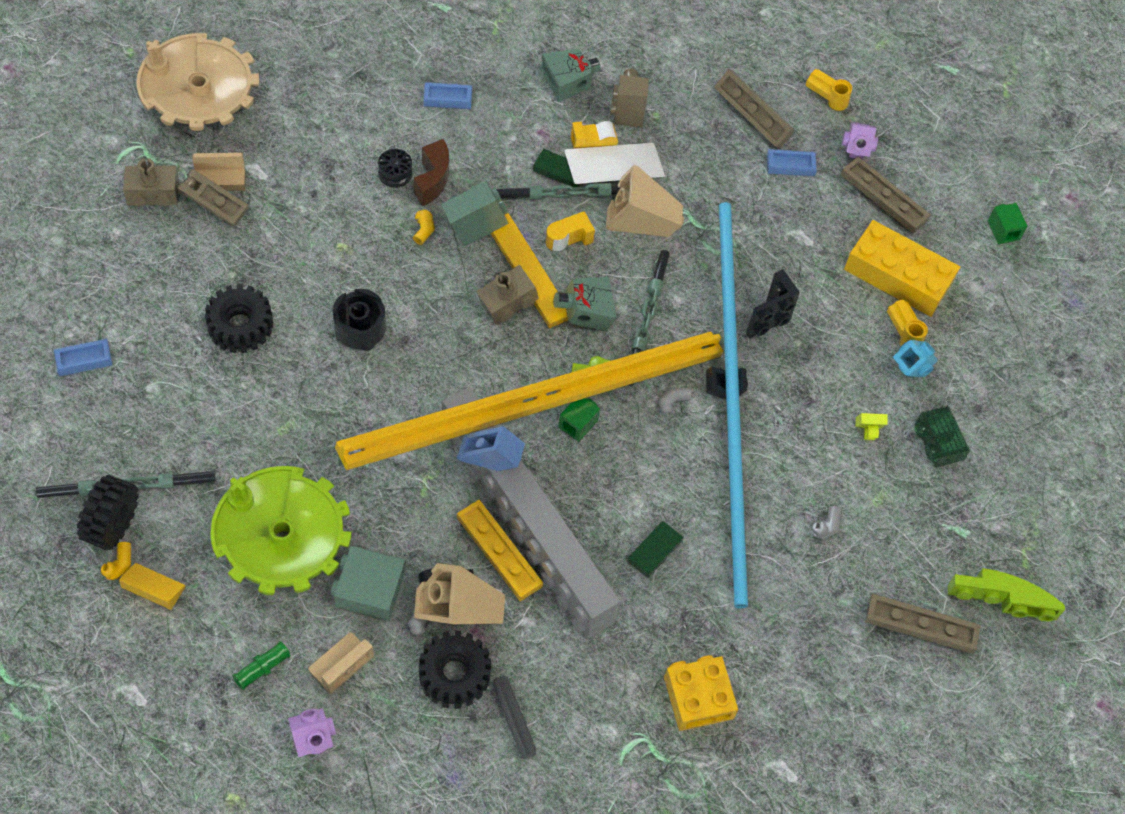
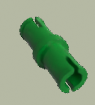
(261, 665)

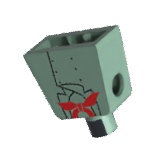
(568, 72)
(588, 303)

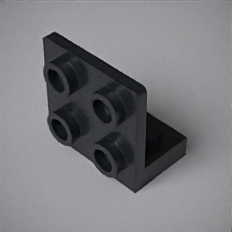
(777, 309)

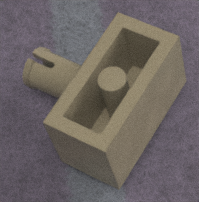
(630, 99)
(150, 184)
(507, 294)

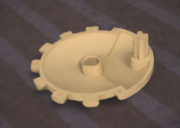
(196, 80)

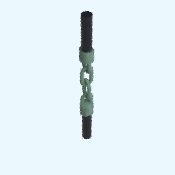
(538, 192)
(654, 290)
(165, 480)

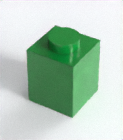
(1007, 223)
(579, 418)

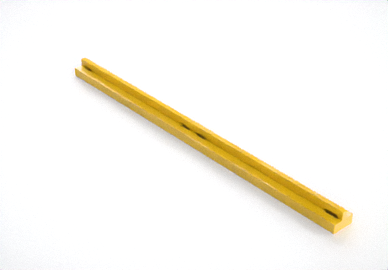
(510, 406)

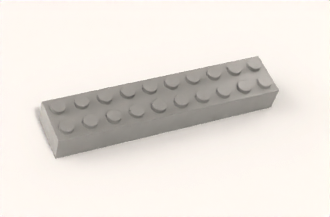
(545, 538)

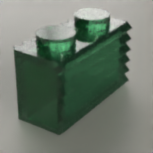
(941, 436)

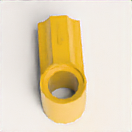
(835, 91)
(906, 322)

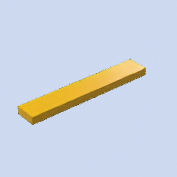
(519, 253)

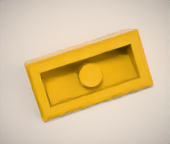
(152, 585)

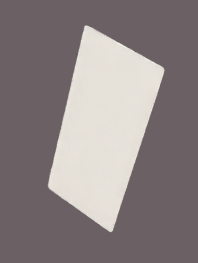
(612, 162)

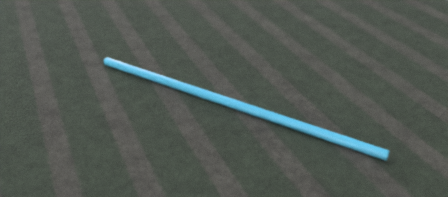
(733, 409)

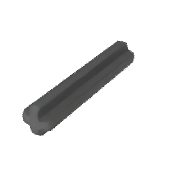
(514, 717)

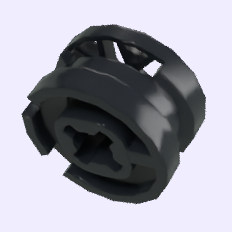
(395, 169)

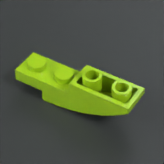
(1016, 594)

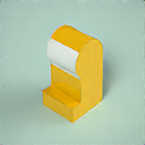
(593, 135)
(569, 231)

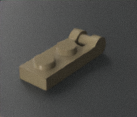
(213, 198)

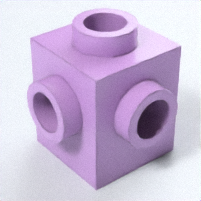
(856, 132)
(312, 732)

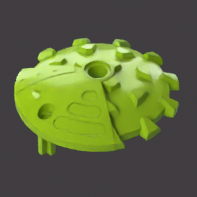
(276, 502)

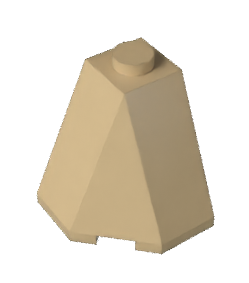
(643, 207)
(458, 598)

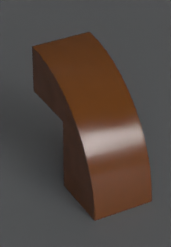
(432, 183)

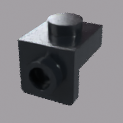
(717, 384)

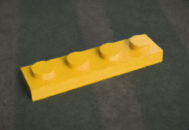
(499, 550)

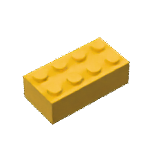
(901, 268)

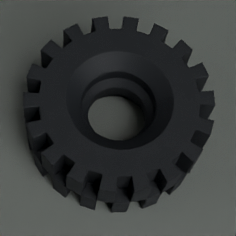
(234, 303)
(107, 512)
(454, 649)

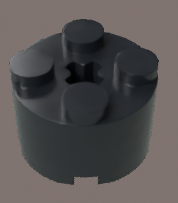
(359, 319)

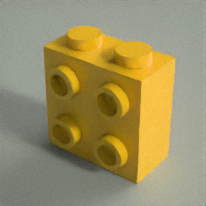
(700, 692)

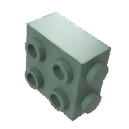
(476, 212)
(368, 582)

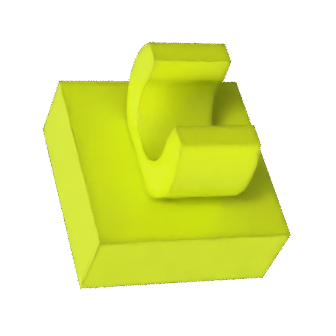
(871, 424)

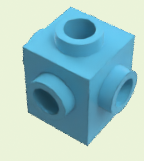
(908, 357)

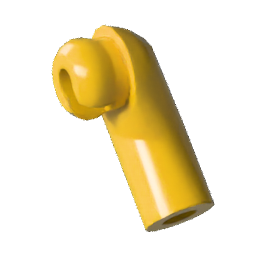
(427, 226)
(118, 567)

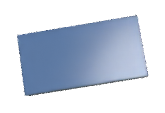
(447, 95)
(791, 162)
(83, 357)

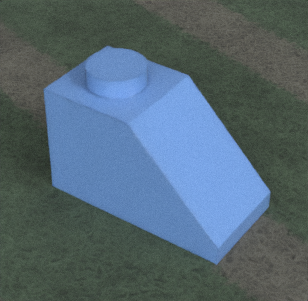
(492, 449)

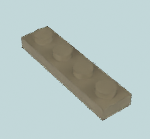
(754, 108)
(885, 194)
(922, 623)

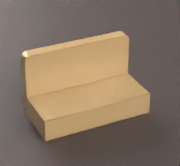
(221, 168)
(341, 662)

